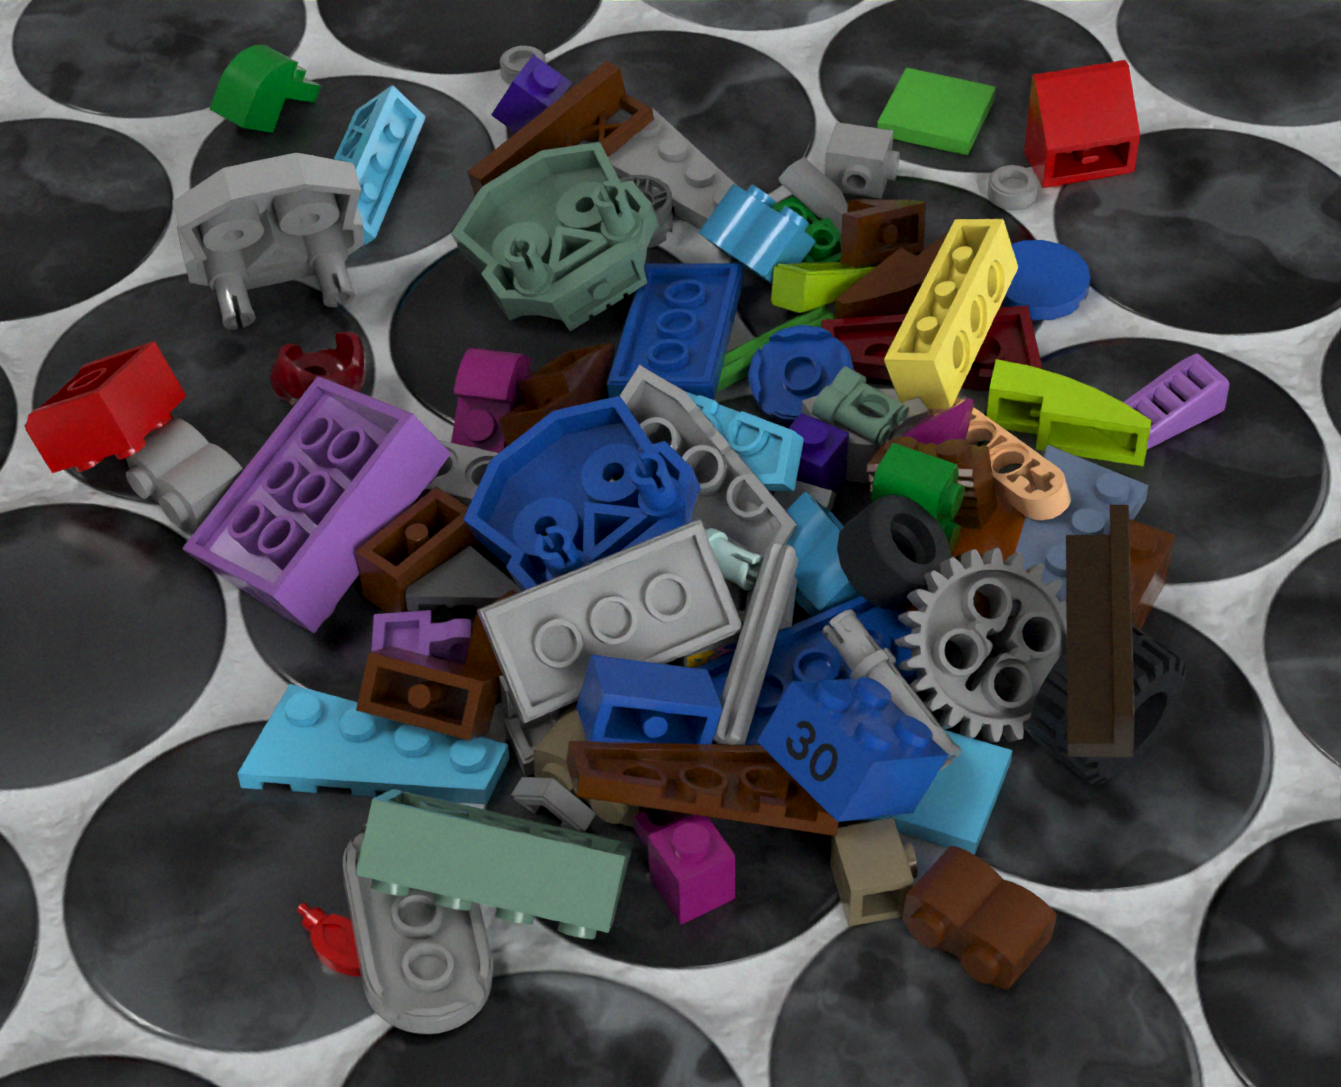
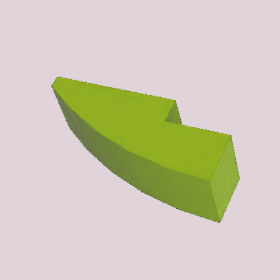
(1066, 414)

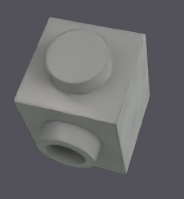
(861, 159)

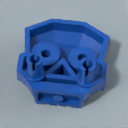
(560, 484)

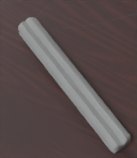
(755, 644)

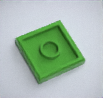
(937, 111)

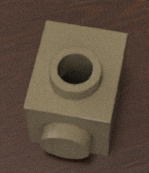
(872, 870)

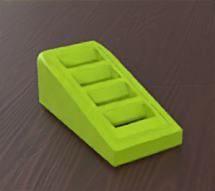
(812, 285)

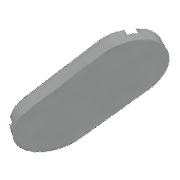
(417, 960)

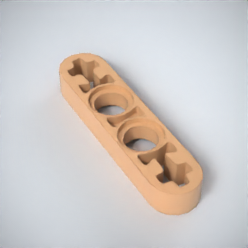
(1015, 487)

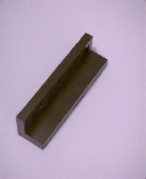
(1100, 641)

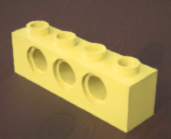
(952, 313)

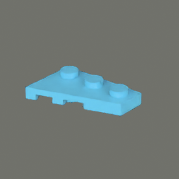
(764, 446)

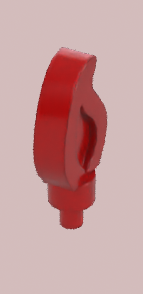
(331, 939)

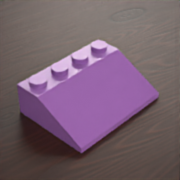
(314, 497)

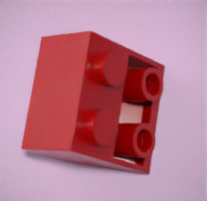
(1082, 124)

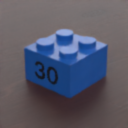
(852, 748)

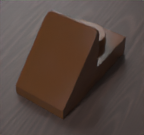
(880, 227)

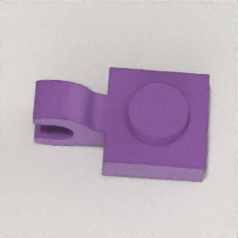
(419, 634)

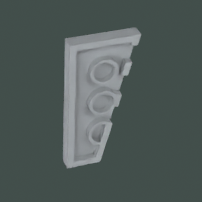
(669, 156)

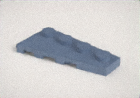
(1088, 513)

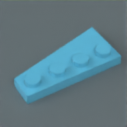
(328, 743)

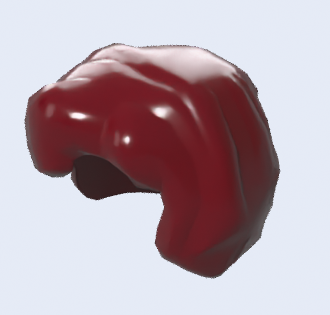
(298, 369)

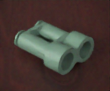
(846, 394)

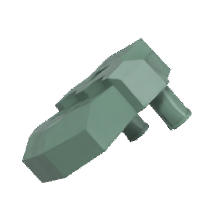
(542, 246)

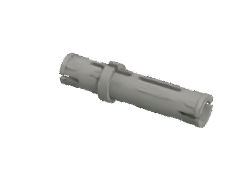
(870, 661)

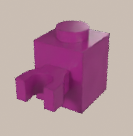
(688, 863)

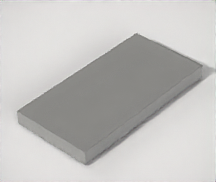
(630, 605)

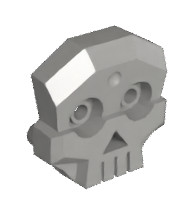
(269, 227)

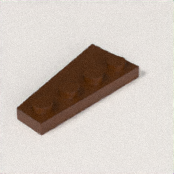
(698, 780)

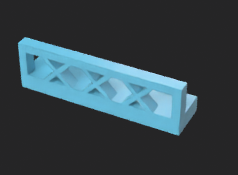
(380, 146)

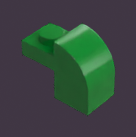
(257, 85)

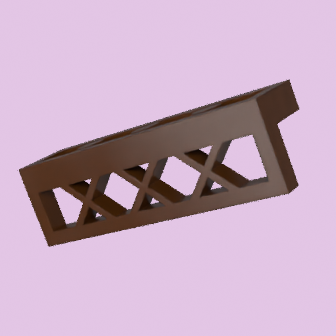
(568, 121)

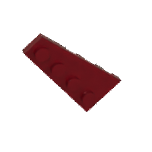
(1008, 339)

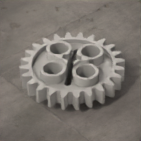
(950, 614)

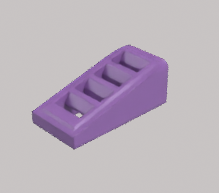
(1192, 379)

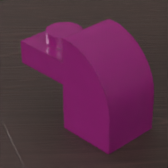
(485, 392)

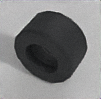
(891, 550)

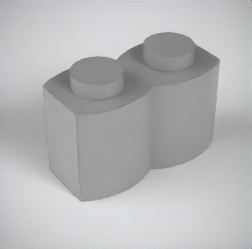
(182, 473)

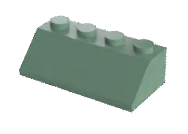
(493, 861)

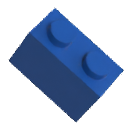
(647, 702)

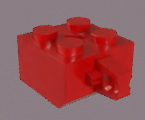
(106, 409)

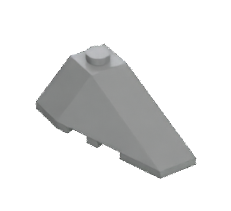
(730, 492)

